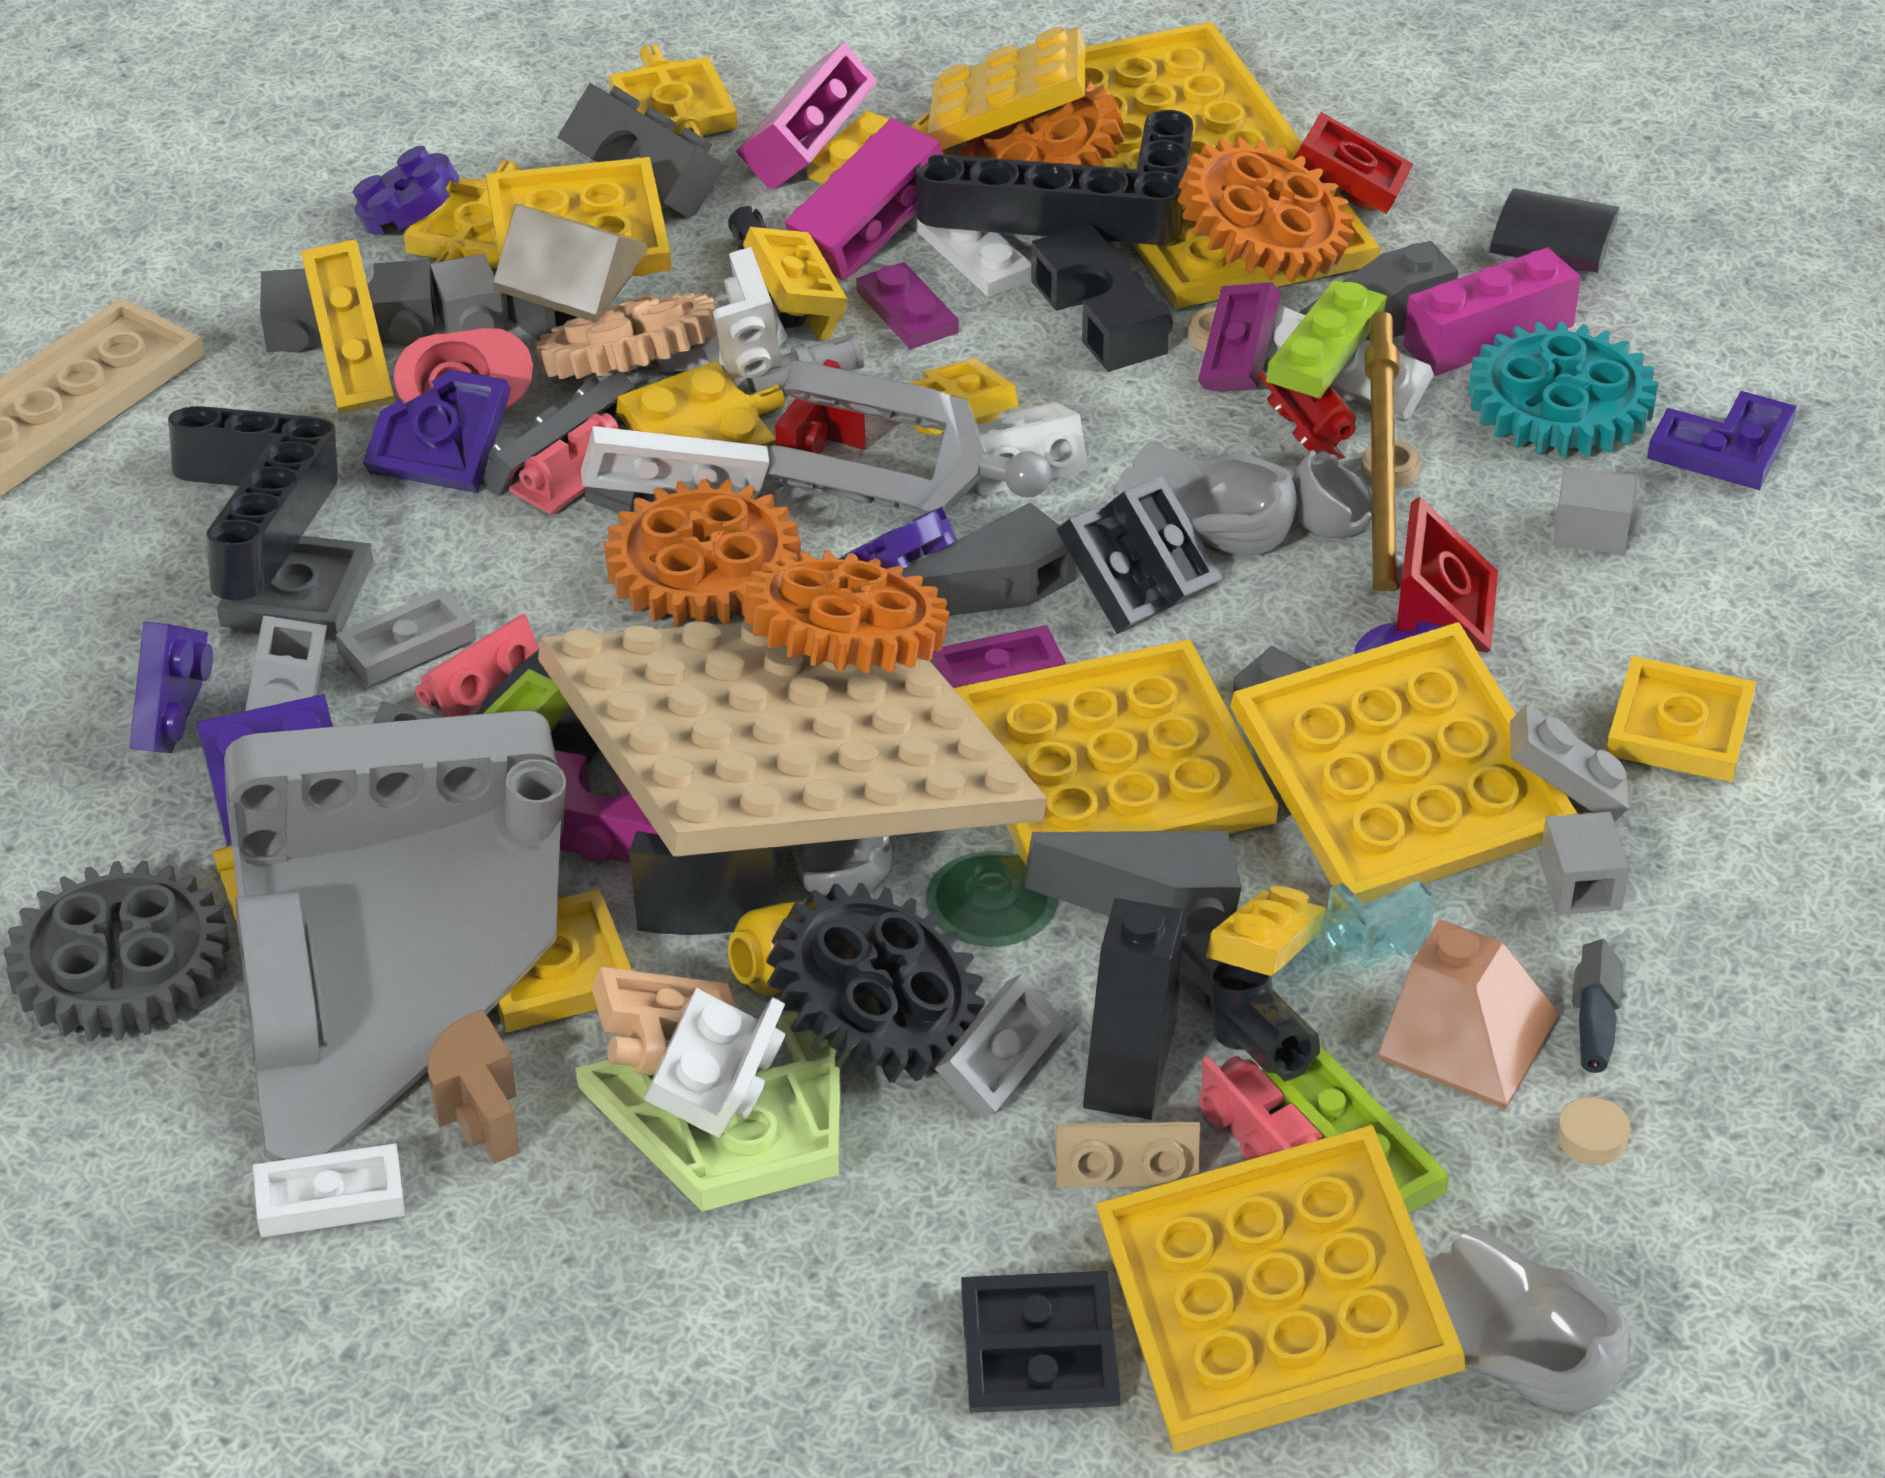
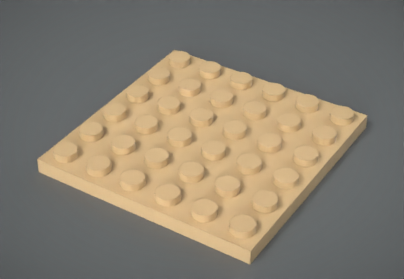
(767, 751)

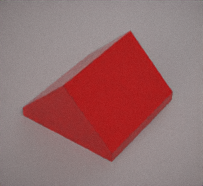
(1445, 579)

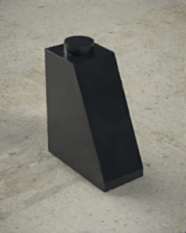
(1134, 1008)

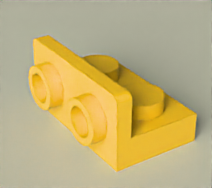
(798, 277)

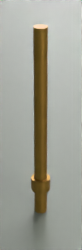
(1382, 369)

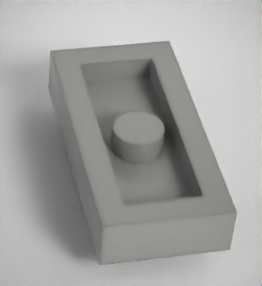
(406, 636)
(1569, 764)
(1001, 1046)

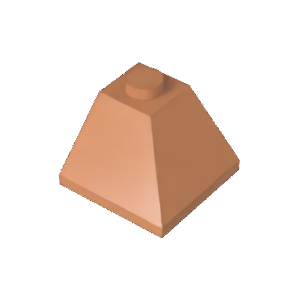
(1468, 1016)

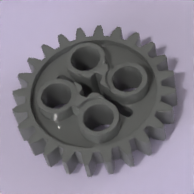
(67, 948)

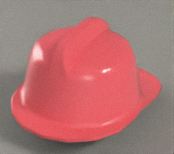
(471, 351)

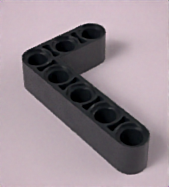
(1058, 197)
(283, 479)

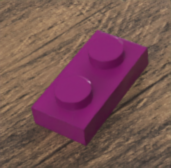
(907, 305)
(1239, 337)
(998, 656)

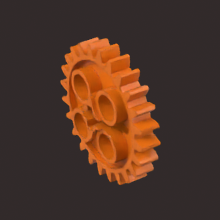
(1069, 134)
(1265, 209)
(696, 550)
(845, 612)

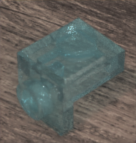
(1382, 927)

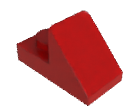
(810, 425)

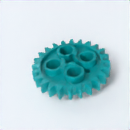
(1562, 389)

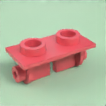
(555, 474)
(475, 672)
(1240, 1100)

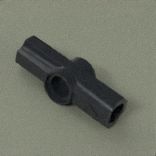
(1247, 1011)

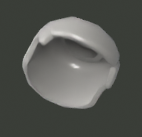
(1331, 498)
(844, 863)

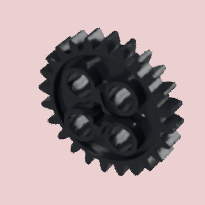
(873, 981)

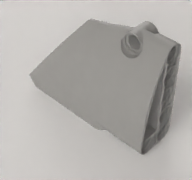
(383, 900)

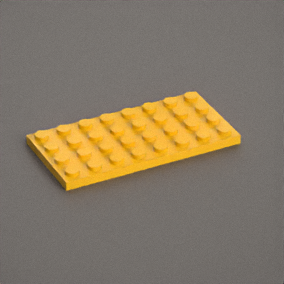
(1203, 77)

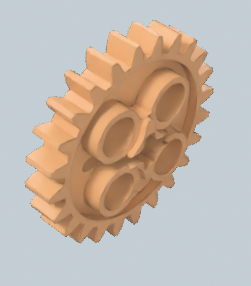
(627, 336)

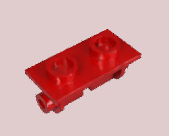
(1318, 420)

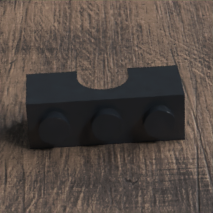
(1120, 314)

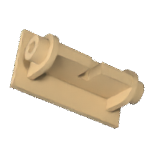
(1125, 1153)

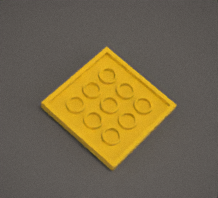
(1126, 745)
(1398, 763)
(1277, 1289)

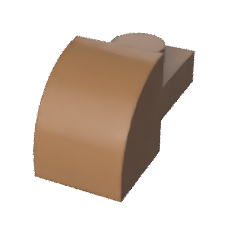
(472, 1085)

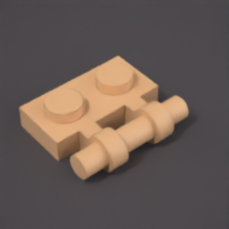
(645, 1012)

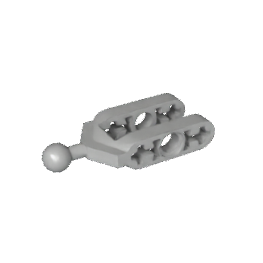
(959, 462)

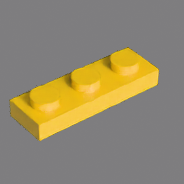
(347, 326)
(1267, 931)

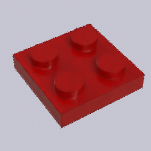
(1354, 163)

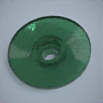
(987, 900)

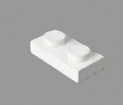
(328, 1190)

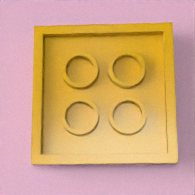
(1007, 87)
(605, 194)

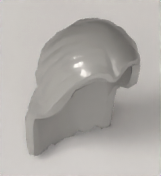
(1230, 499)
(1532, 1323)

